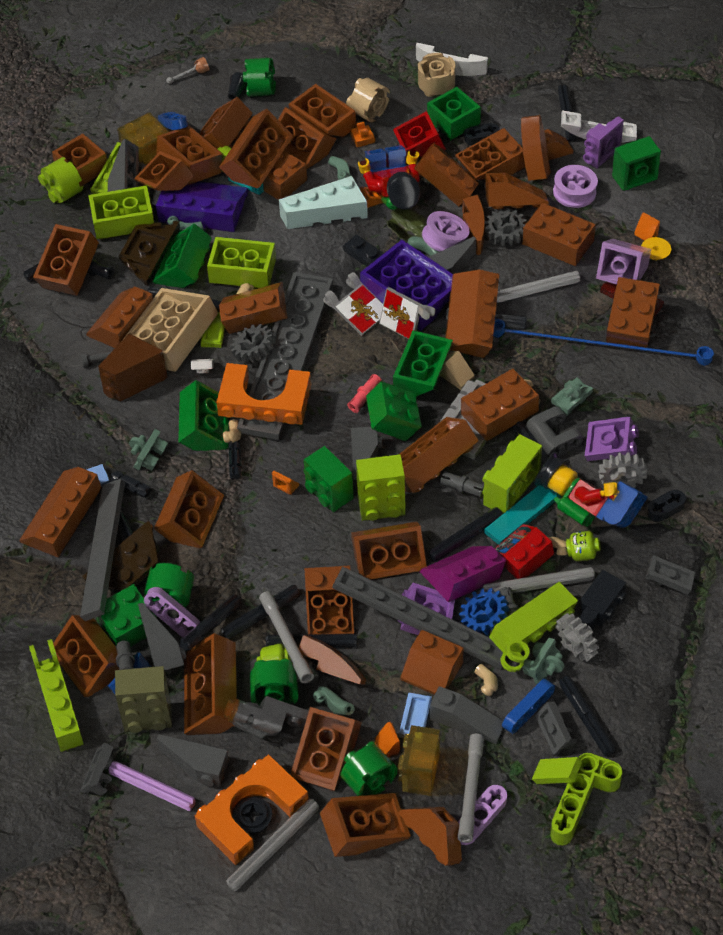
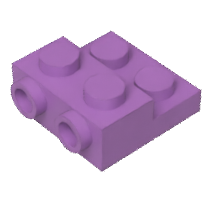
(602, 142)
(611, 438)
(429, 598)

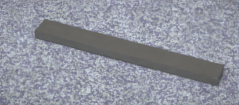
(102, 550)
(417, 615)

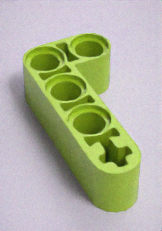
(578, 798)

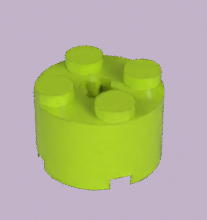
(60, 180)

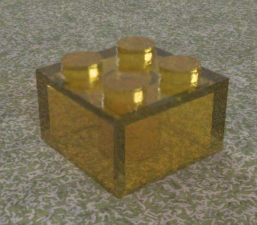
(144, 134)
(419, 760)

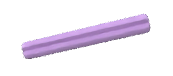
(152, 785)

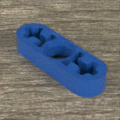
(173, 120)
(528, 706)

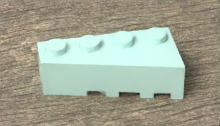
(324, 203)

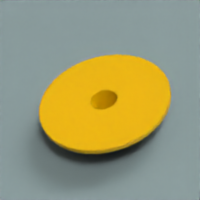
(659, 248)

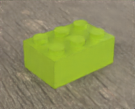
(120, 211)
(241, 262)
(512, 474)
(381, 487)

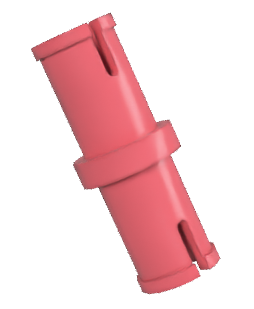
(360, 398)

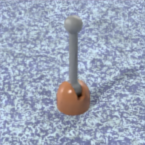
(200, 66)

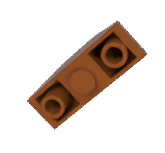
(436, 830)

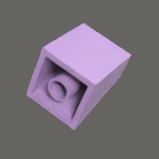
(622, 260)

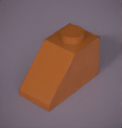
(557, 145)

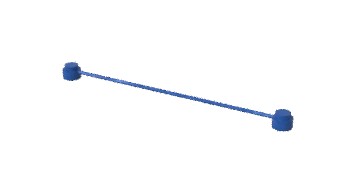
(703, 356)

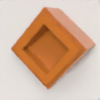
(371, 197)
(647, 227)
(284, 483)
(388, 740)

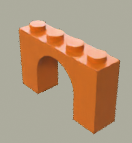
(285, 408)
(263, 779)

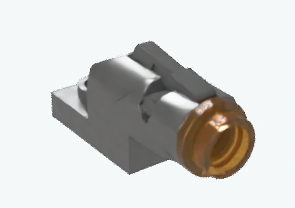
(264, 719)

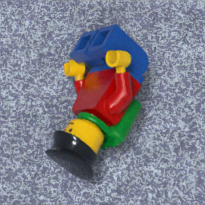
(395, 182)
(584, 501)

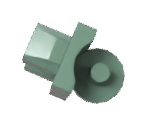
(571, 395)
(154, 443)
(546, 662)

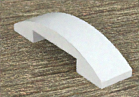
(470, 66)
(572, 123)

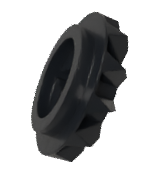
(244, 809)

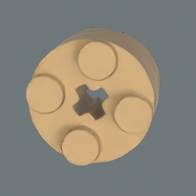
(436, 74)
(368, 99)

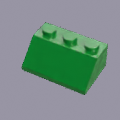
(183, 258)
(421, 362)
(199, 420)

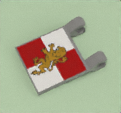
(359, 307)
(403, 313)

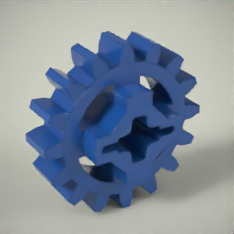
(484, 610)

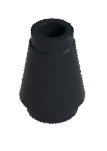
(236, 85)

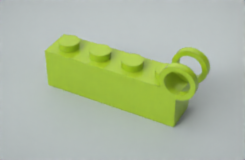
(530, 624)
(57, 700)

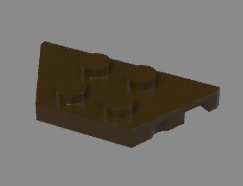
(147, 248)
(133, 559)

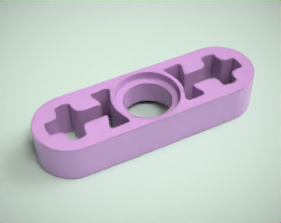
(155, 607)
(483, 804)

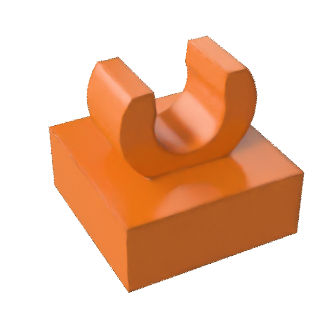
(362, 135)

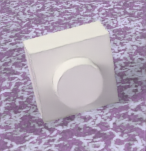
(202, 365)

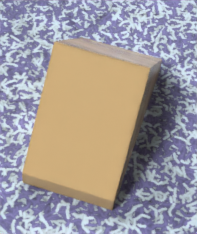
(456, 370)

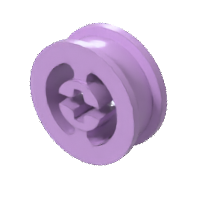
(576, 178)
(442, 222)

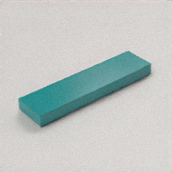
(521, 513)

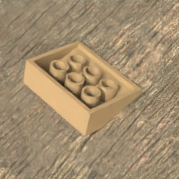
(175, 323)

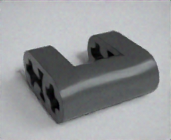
(541, 428)

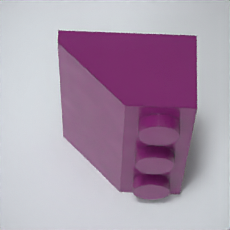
(465, 571)

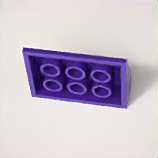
(211, 203)
(411, 275)

